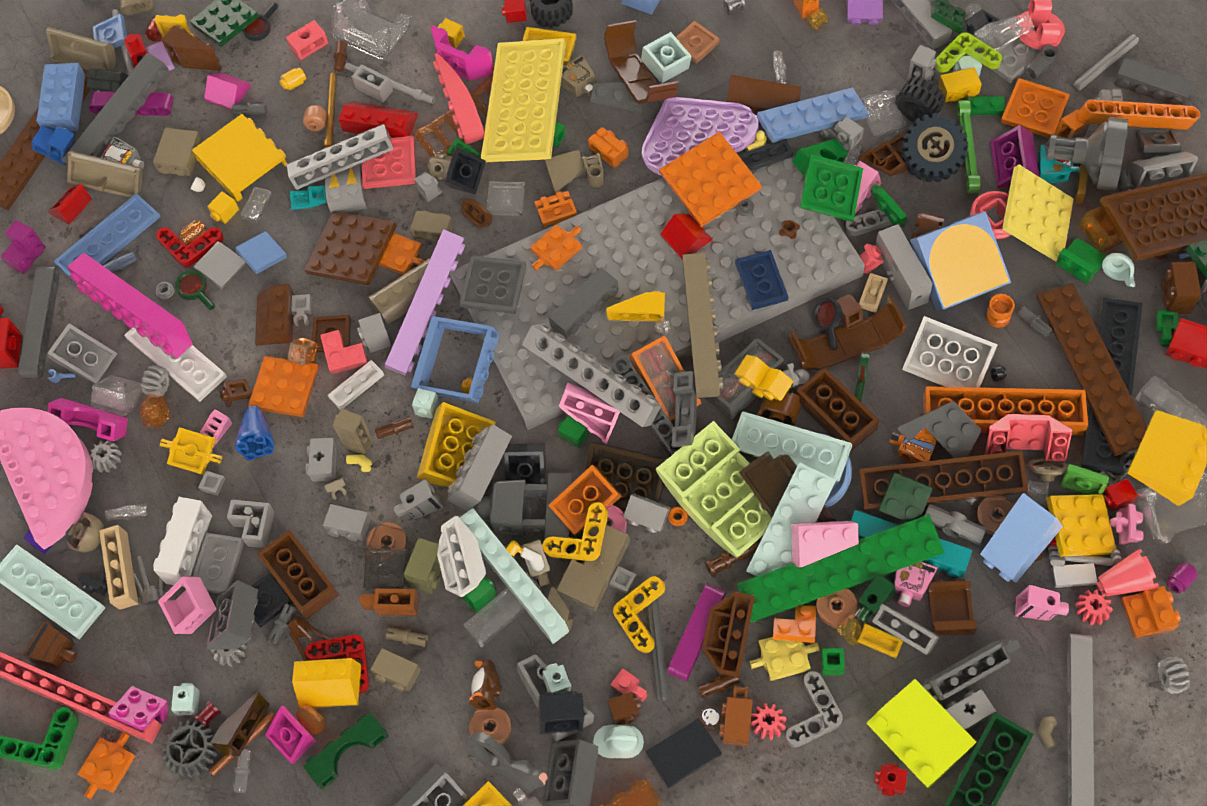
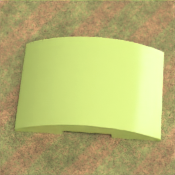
(713, 492)

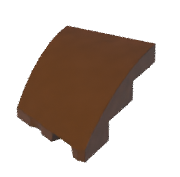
(886, 157)

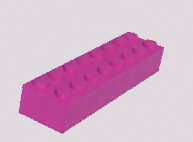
(130, 306)

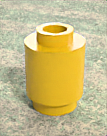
(292, 79)

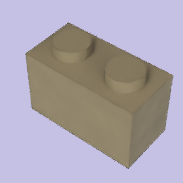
(430, 225)
(395, 670)

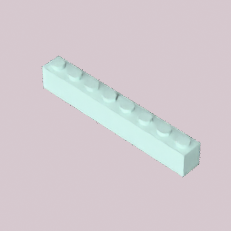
(516, 579)

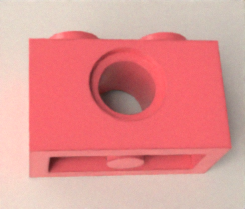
(307, 40)

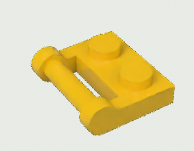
(166, 23)

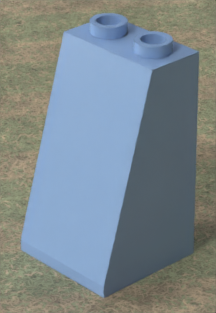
(1020, 539)

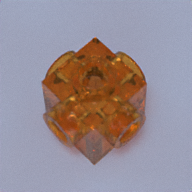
(154, 412)

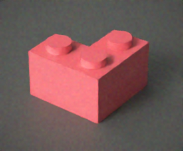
(340, 357)

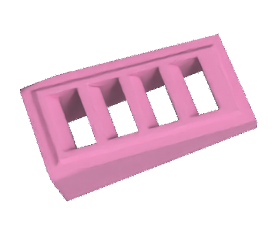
(212, 421)

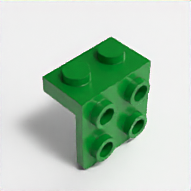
(1081, 260)

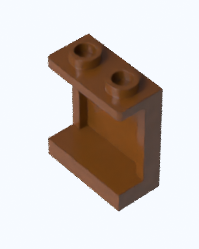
(951, 607)

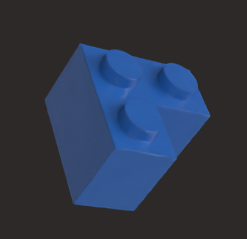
(53, 142)

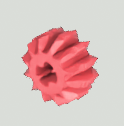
(1100, 604)
(762, 726)

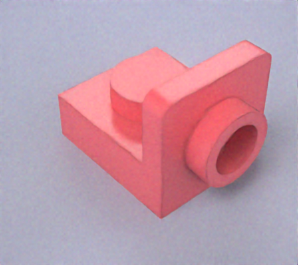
(871, 258)

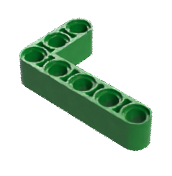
(49, 747)

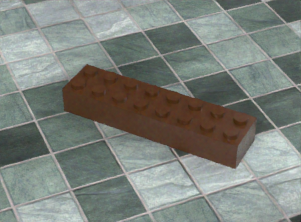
(951, 478)

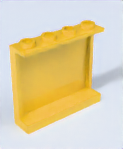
(238, 155)

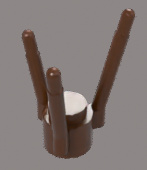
(300, 629)

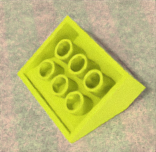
(921, 733)

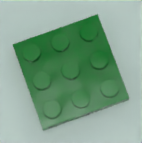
(831, 188)

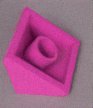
(225, 90)
(289, 735)

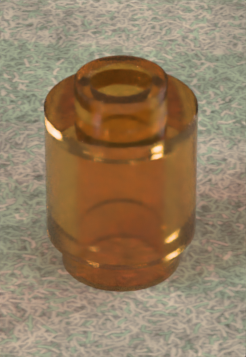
(191, 231)
(311, 719)

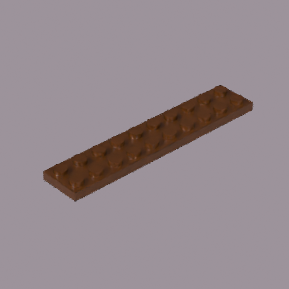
(22, 161)
(1093, 368)

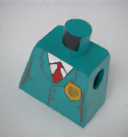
(1054, 170)

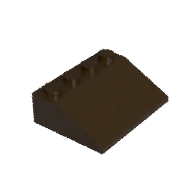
(627, 471)

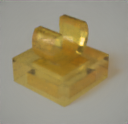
(850, 631)

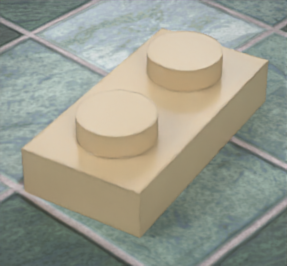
(873, 292)

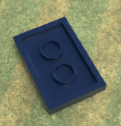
(761, 280)

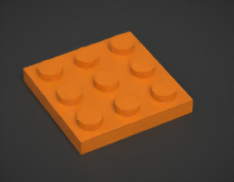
(1035, 108)
(284, 386)

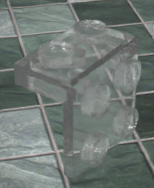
(883, 113)

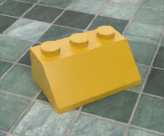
(327, 682)

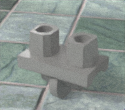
(799, 377)

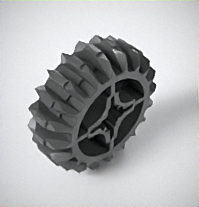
(186, 766)

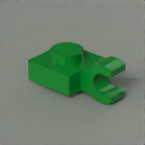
(1166, 323)

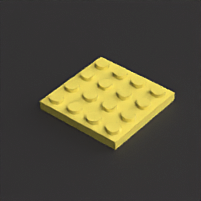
(1037, 213)

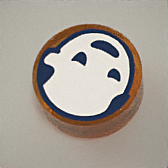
(710, 717)

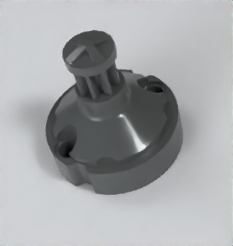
(1099, 153)

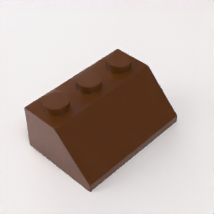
(274, 315)

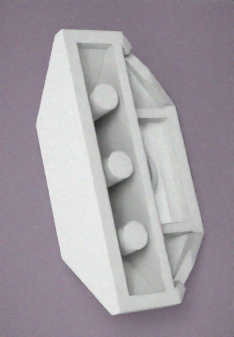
(459, 558)

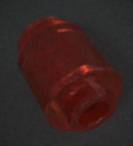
(152, 31)

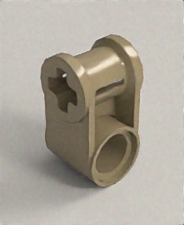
(131, 7)
(594, 170)

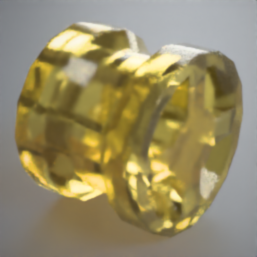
(817, 18)

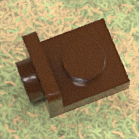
(235, 391)

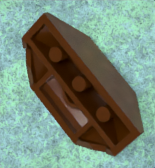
(728, 632)

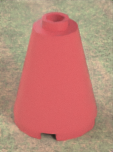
(1128, 576)

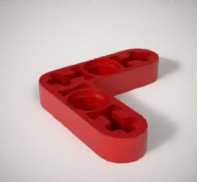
(189, 250)
(358, 653)

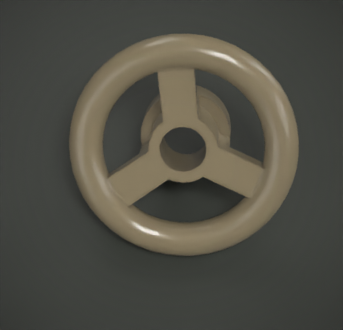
(1047, 470)

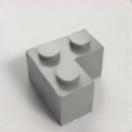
(255, 518)

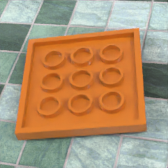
(710, 179)

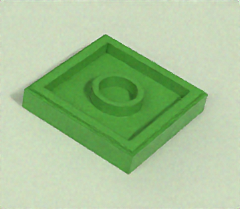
(1084, 480)

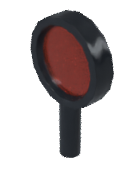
(260, 27)
(827, 316)

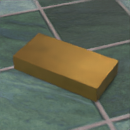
(1081, 185)

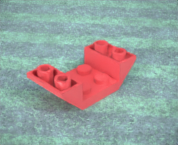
(1030, 433)

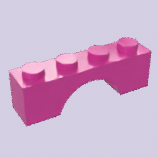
(106, 424)

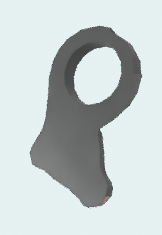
(519, 772)

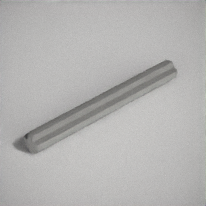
(1107, 61)

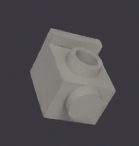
(849, 132)
(427, 186)

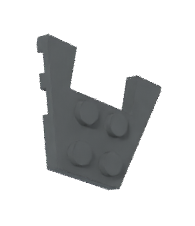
(948, 426)

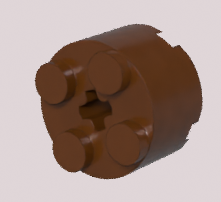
(926, 223)
(782, 411)

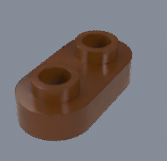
(476, 214)

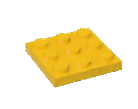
(1084, 523)

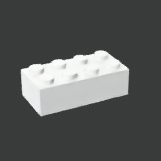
(182, 541)

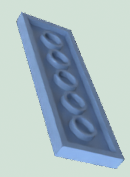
(811, 114)
(111, 234)

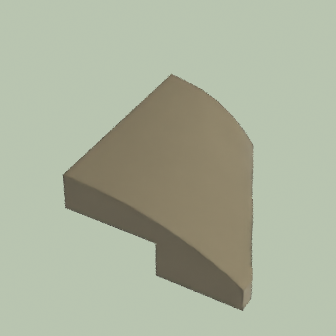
(564, 169)

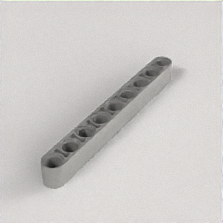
(1080, 720)

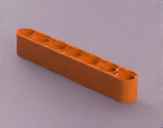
(1139, 114)

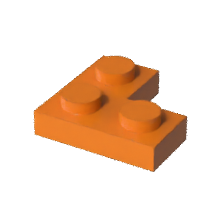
(800, 629)

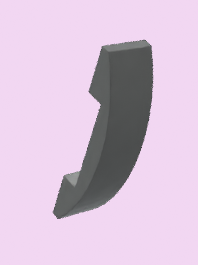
(686, 409)

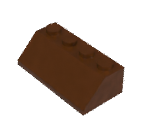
(761, 94)

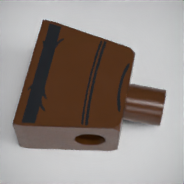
(50, 647)

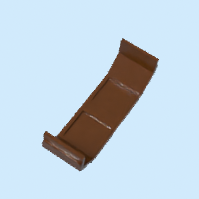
(630, 68)
(863, 336)

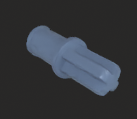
(117, 264)

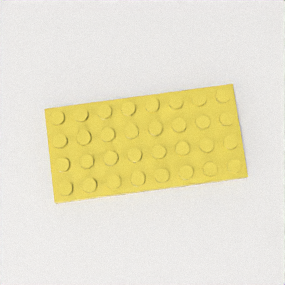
(523, 100)

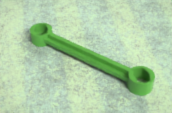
(972, 179)

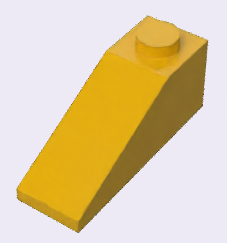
(644, 307)

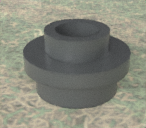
(745, 211)

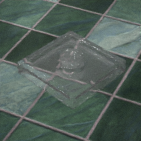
(506, 198)

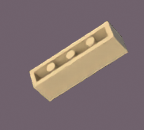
(118, 567)

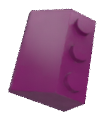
(1010, 150)

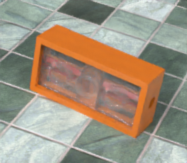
(656, 367)

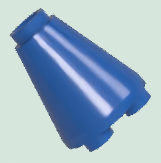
(254, 435)

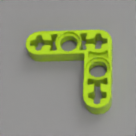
(968, 48)

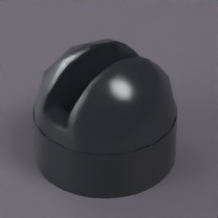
(998, 373)

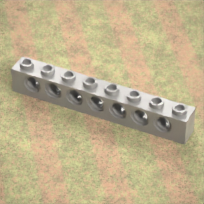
(536, 342)

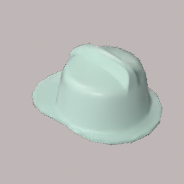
(618, 741)

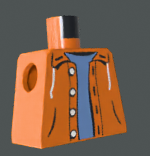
(1071, 125)
(916, 450)

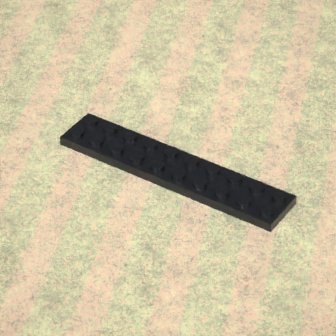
(1120, 333)

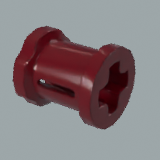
(207, 714)

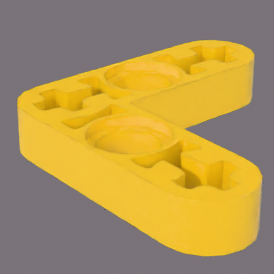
(581, 545)
(633, 609)

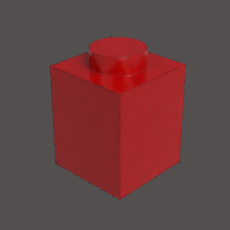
(514, 10)
(1119, 495)

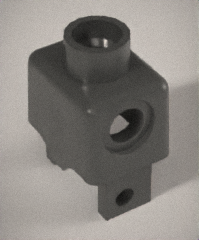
(510, 509)

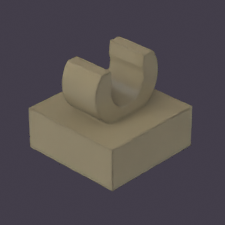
(335, 485)

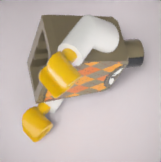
(534, 558)

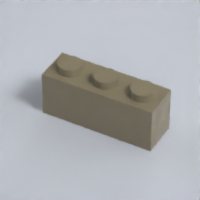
(352, 432)

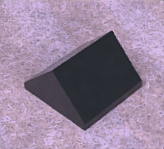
(464, 171)

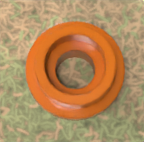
(677, 511)

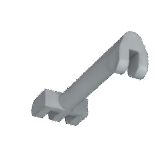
(1056, 560)

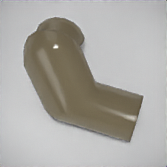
(1045, 729)

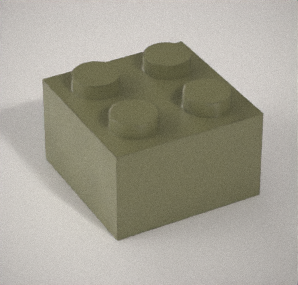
(423, 567)

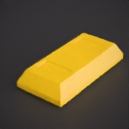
(880, 640)

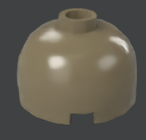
(85, 533)

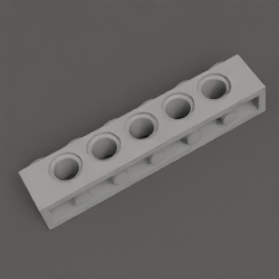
(339, 157)

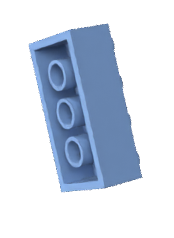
(61, 96)

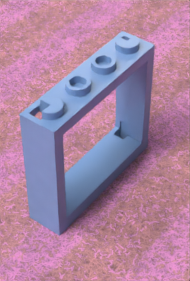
(430, 350)

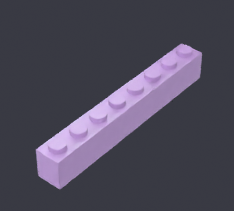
(424, 302)

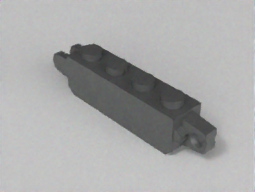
(971, 669)

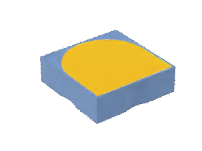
(961, 260)

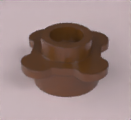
(789, 224)

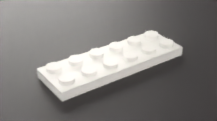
(190, 370)

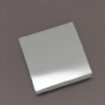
(220, 264)

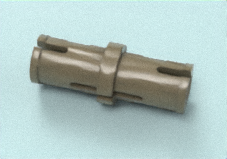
(406, 636)

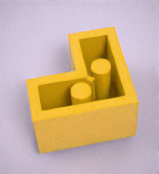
(763, 379)

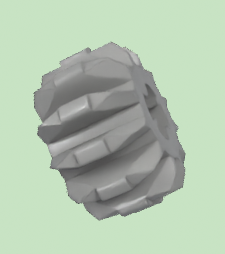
(155, 381)
(105, 456)
(229, 656)
(1173, 675)

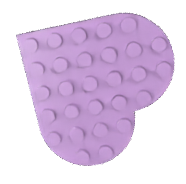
(688, 122)

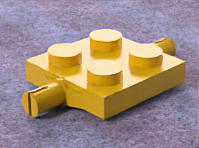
(191, 451)

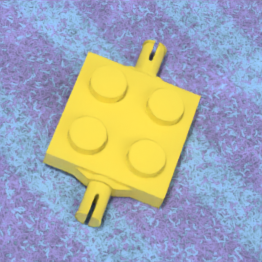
(783, 657)

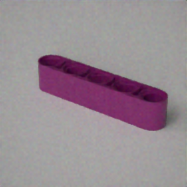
(156, 103)
(693, 637)

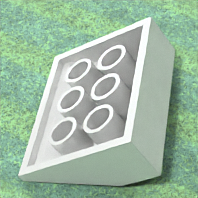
(949, 355)

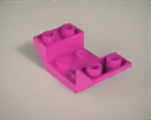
(471, 66)

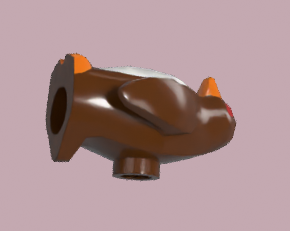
(485, 686)

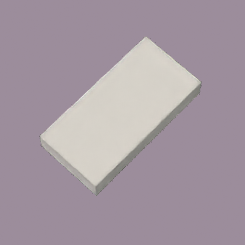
(1074, 575)

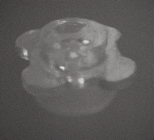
(662, 327)

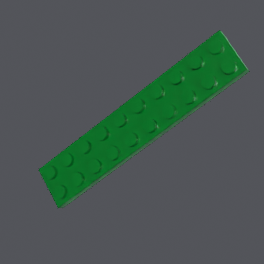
(872, 555)

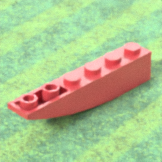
(460, 102)

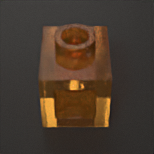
(302, 351)

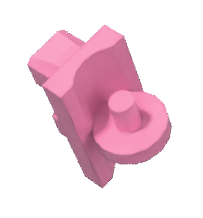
(1126, 523)

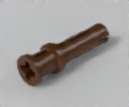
(725, 560)

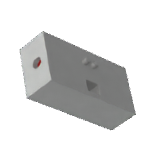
(904, 267)

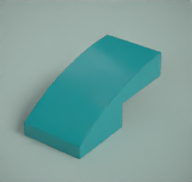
(310, 198)

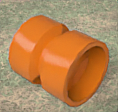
(999, 310)

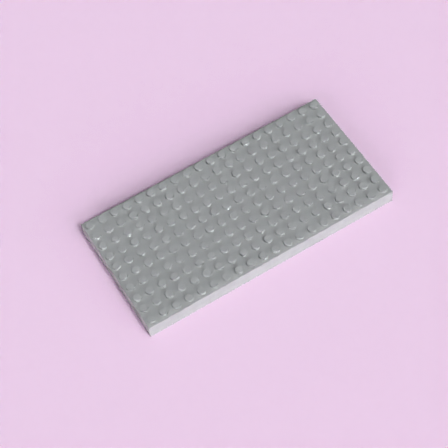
(628, 245)

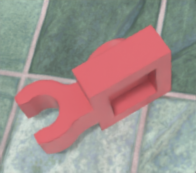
(628, 683)

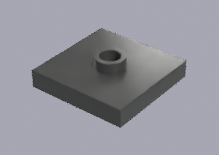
(1158, 140)

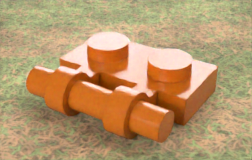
(556, 212)

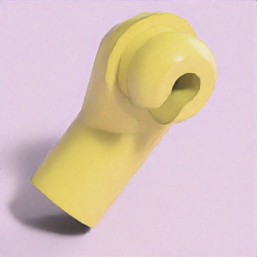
(760, 141)
(360, 459)

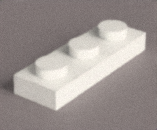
(356, 385)

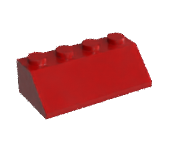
(362, 117)
(1189, 343)

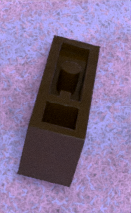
(239, 727)

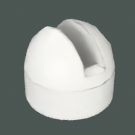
(198, 185)

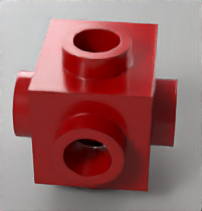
(898, 778)

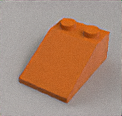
(575, 500)

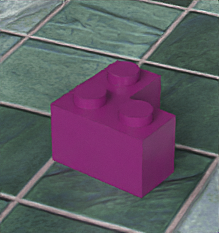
(24, 247)

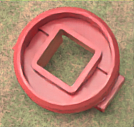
(1050, 27)
(988, 201)

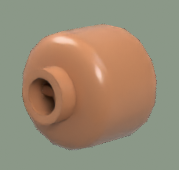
(315, 118)

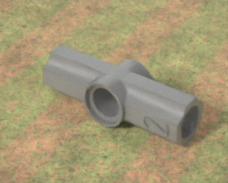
(956, 524)

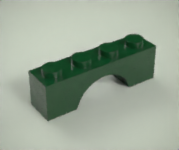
(324, 765)

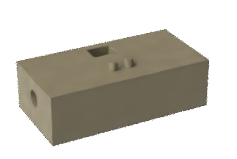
(588, 580)

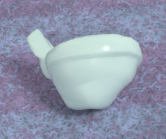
(1119, 268)

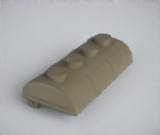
(73, 48)
(104, 174)
(398, 295)

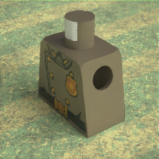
(578, 77)

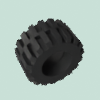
(551, 14)
(919, 98)

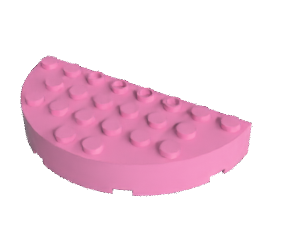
(46, 470)

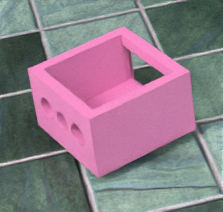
(189, 608)

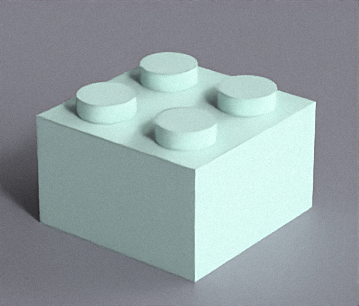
(666, 57)

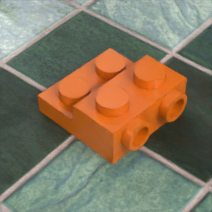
(1151, 612)

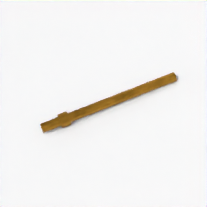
(330, 111)

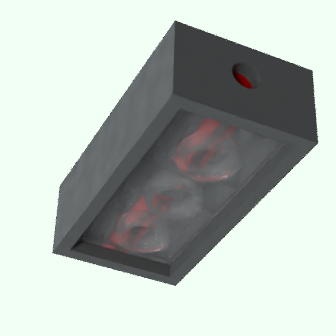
(734, 395)

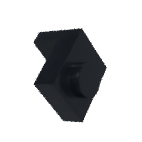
(91, 585)

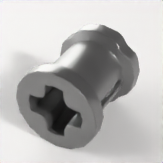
(733, 5)

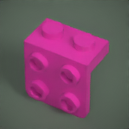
(139, 709)

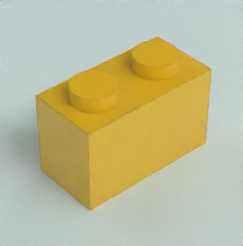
(959, 84)

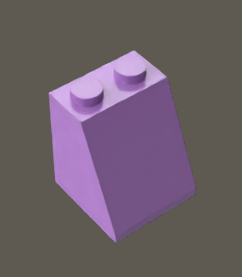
(864, 11)

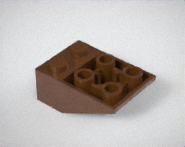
(190, 50)

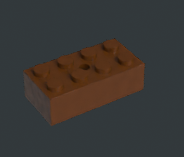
(837, 409)
(298, 574)

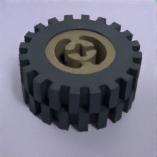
(921, 160)

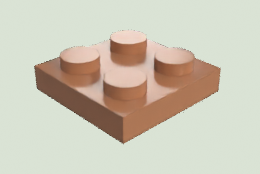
(697, 41)

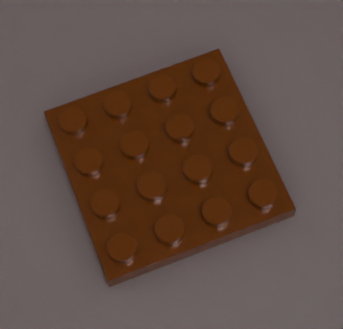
(350, 248)

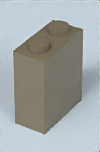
(175, 151)

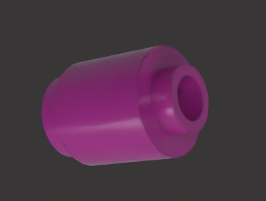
(1182, 578)

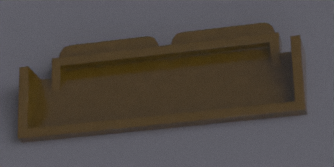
(769, 480)

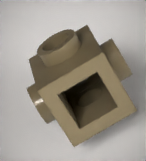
(439, 165)

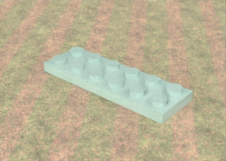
(820, 452)
(799, 504)
(49, 592)

